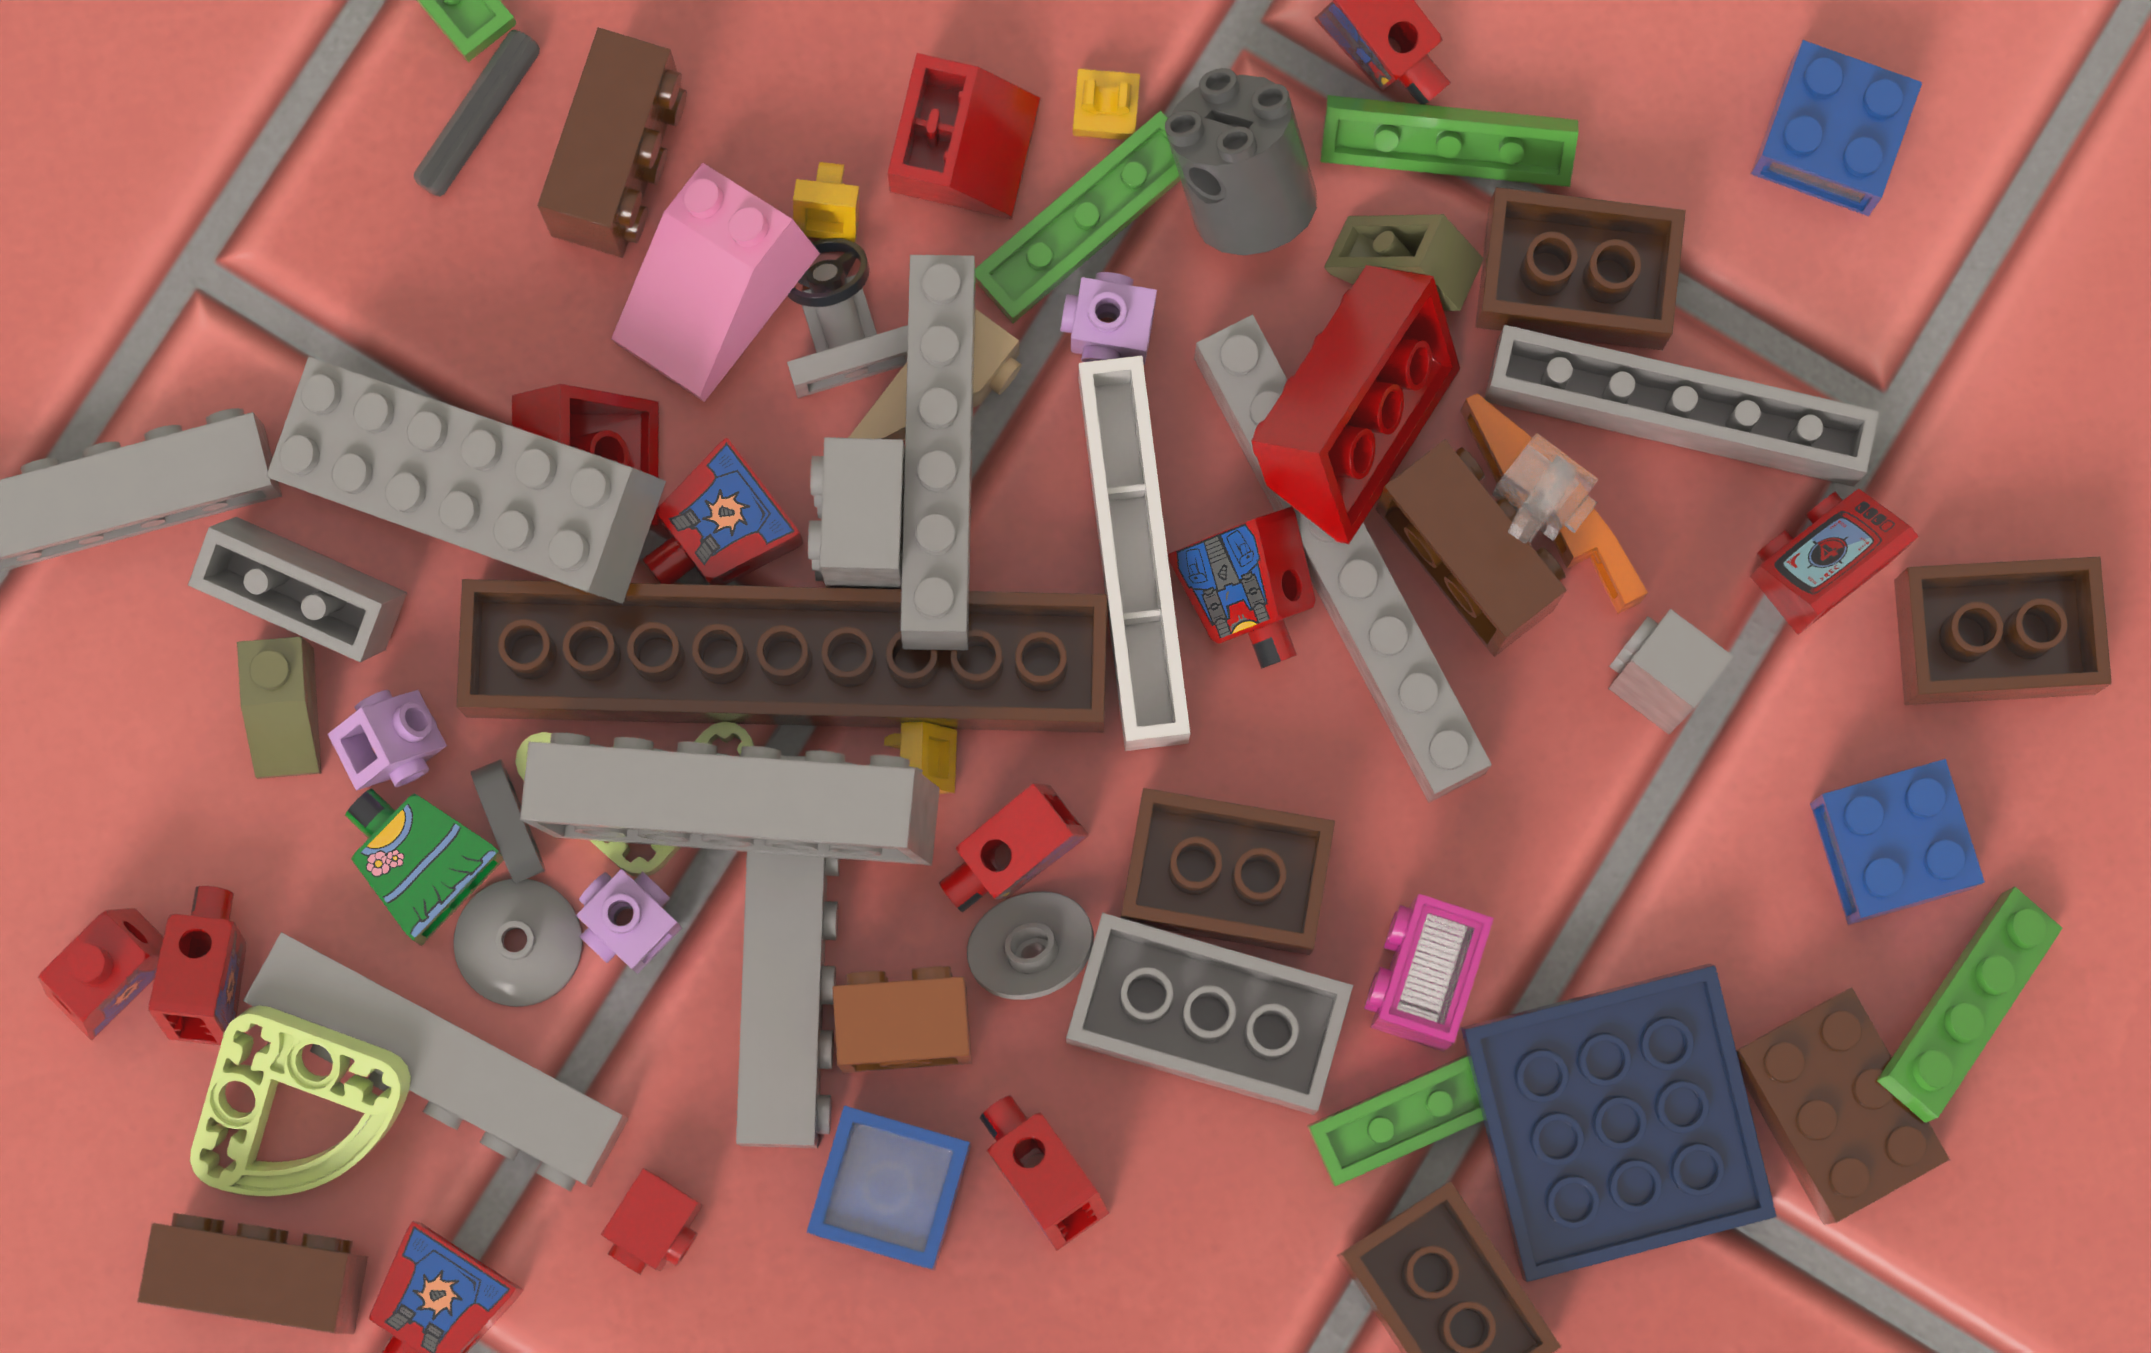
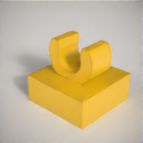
(1106, 104)
(827, 205)
(929, 749)

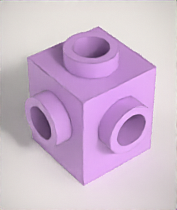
(1115, 298)
(399, 733)
(640, 938)

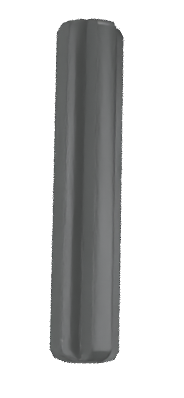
(476, 113)

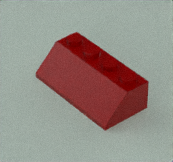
(1358, 400)

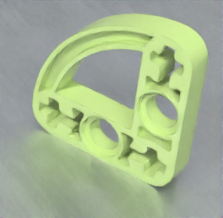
(283, 1063)

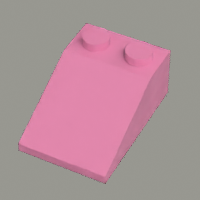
(710, 281)

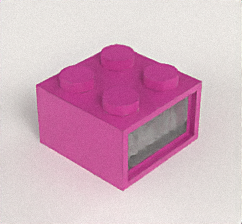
(1429, 973)

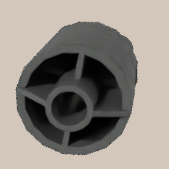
(1242, 163)

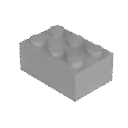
(860, 511)

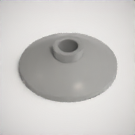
(1030, 945)
(544, 962)

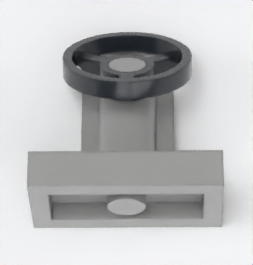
(841, 324)

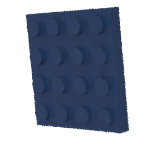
(1618, 1122)

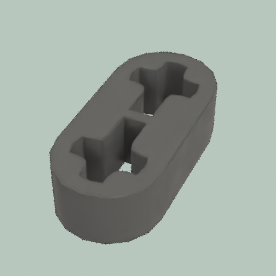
(503, 814)

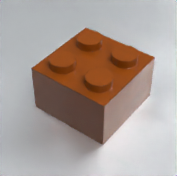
(901, 1021)

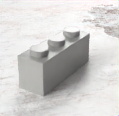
(297, 589)
(1667, 669)

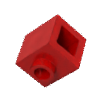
(652, 1224)

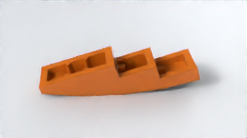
(1500, 445)

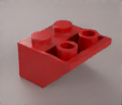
(962, 137)

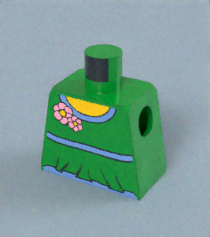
(419, 860)

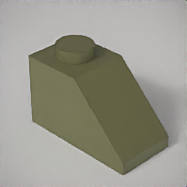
(1408, 244)
(280, 706)

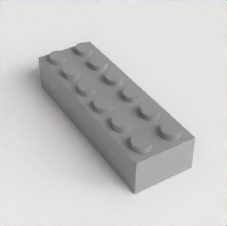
(466, 479)
(730, 800)

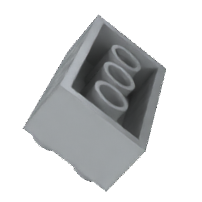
(1209, 1014)

